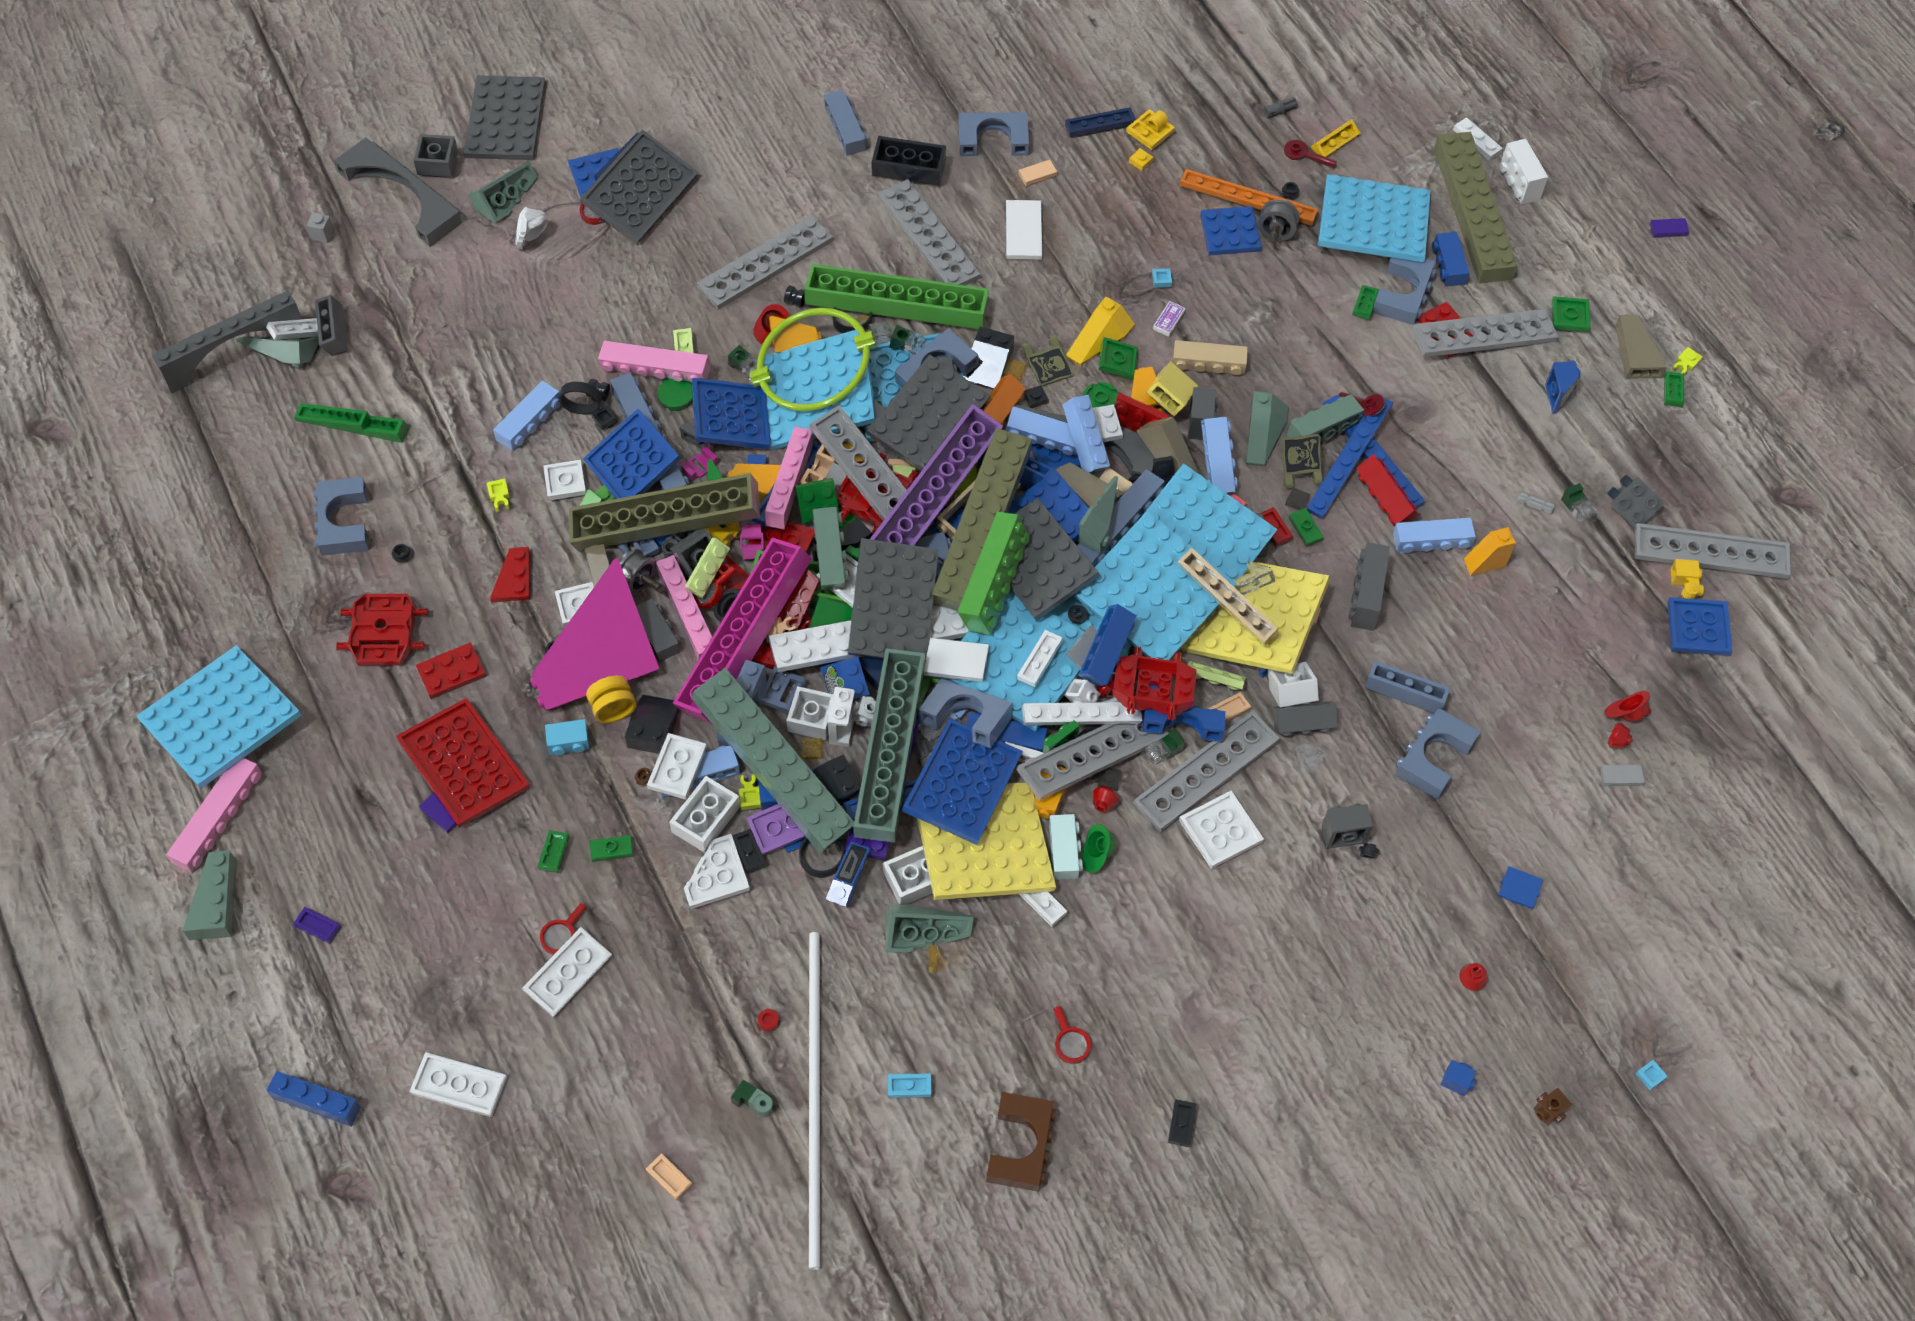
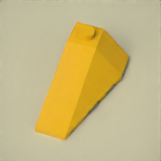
(1107, 321)

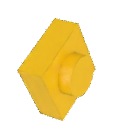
(1141, 159)

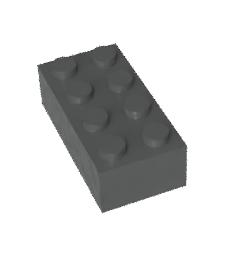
(1369, 586)

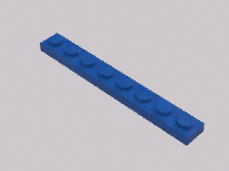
(1376, 449)
(1347, 462)

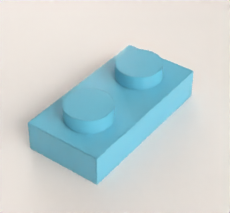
(909, 1085)

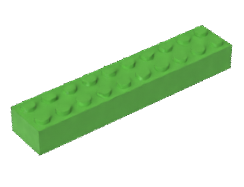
(896, 296)

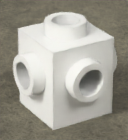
(1082, 692)
(863, 711)

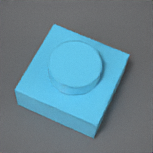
(1161, 278)
(1651, 1075)

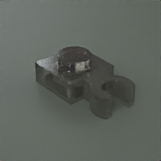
(1107, 778)

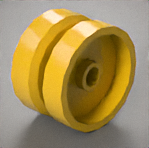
(611, 699)

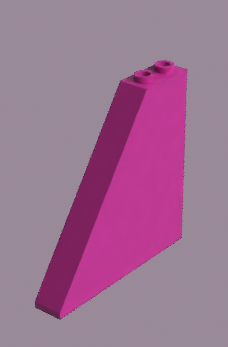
(596, 643)

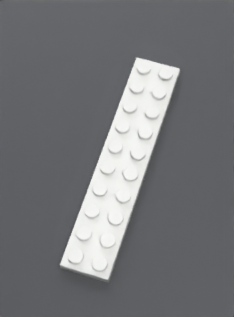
(830, 641)

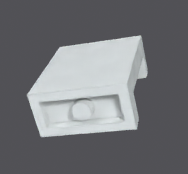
(839, 720)

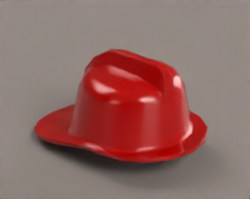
(762, 325)
(1630, 708)

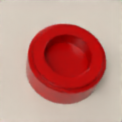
(768, 1020)

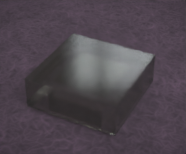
(1297, 499)

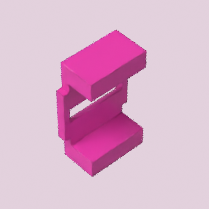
(692, 470)
(751, 532)

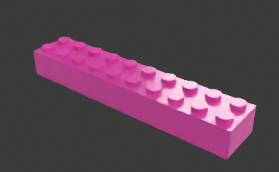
(747, 619)

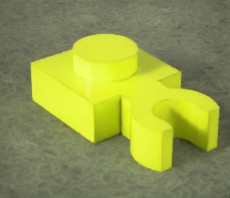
(1687, 360)
(498, 493)
(749, 794)

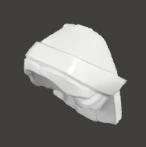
(530, 225)

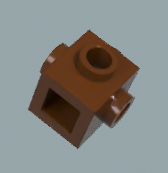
(1552, 1107)

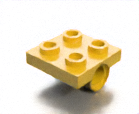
(1151, 128)

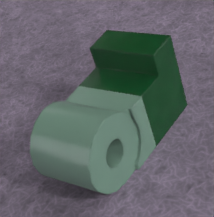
(753, 1098)

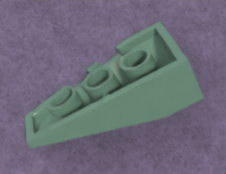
(500, 195)
(287, 350)
(1266, 423)
(1097, 521)
(916, 926)

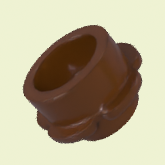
(642, 772)

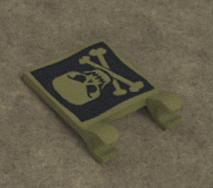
(1050, 364)
(1301, 456)

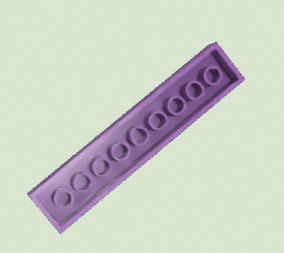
(938, 479)

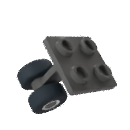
(1635, 500)

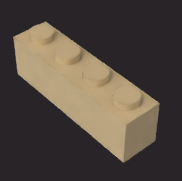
(1210, 357)

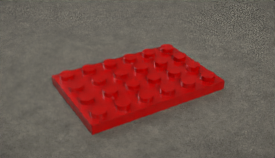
(462, 762)

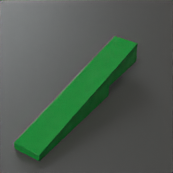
(353, 421)

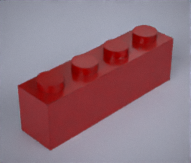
(1387, 490)

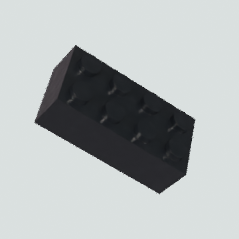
(908, 160)

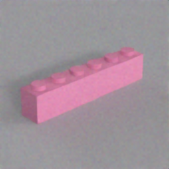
(653, 361)
(789, 476)
(684, 604)
(213, 815)

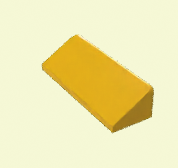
(1336, 139)

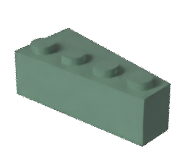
(1328, 419)
(828, 546)
(213, 900)

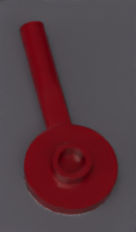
(1299, 150)
(1371, 405)

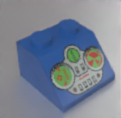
(1561, 383)
(847, 675)

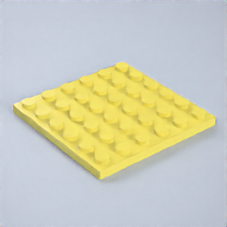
(1287, 603)
(1005, 860)

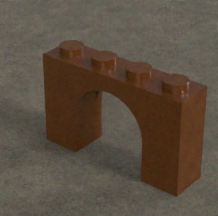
(1026, 1171)

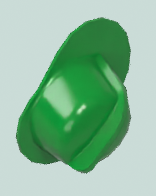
(1098, 846)

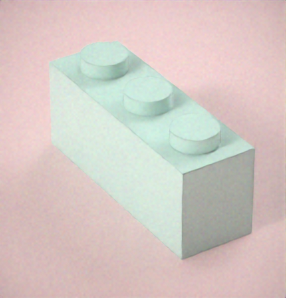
(1065, 846)

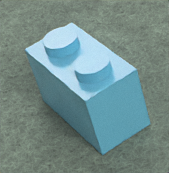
(567, 737)

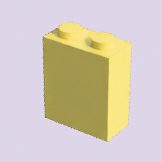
(1172, 388)

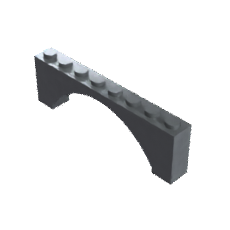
(369, 160)
(180, 359)
(1130, 449)

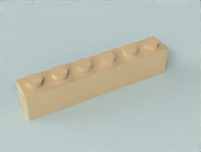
(1228, 596)

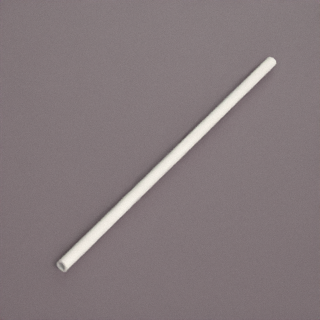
(814, 1101)

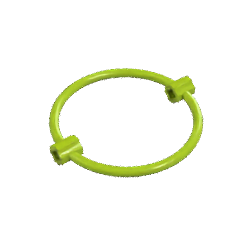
(763, 376)

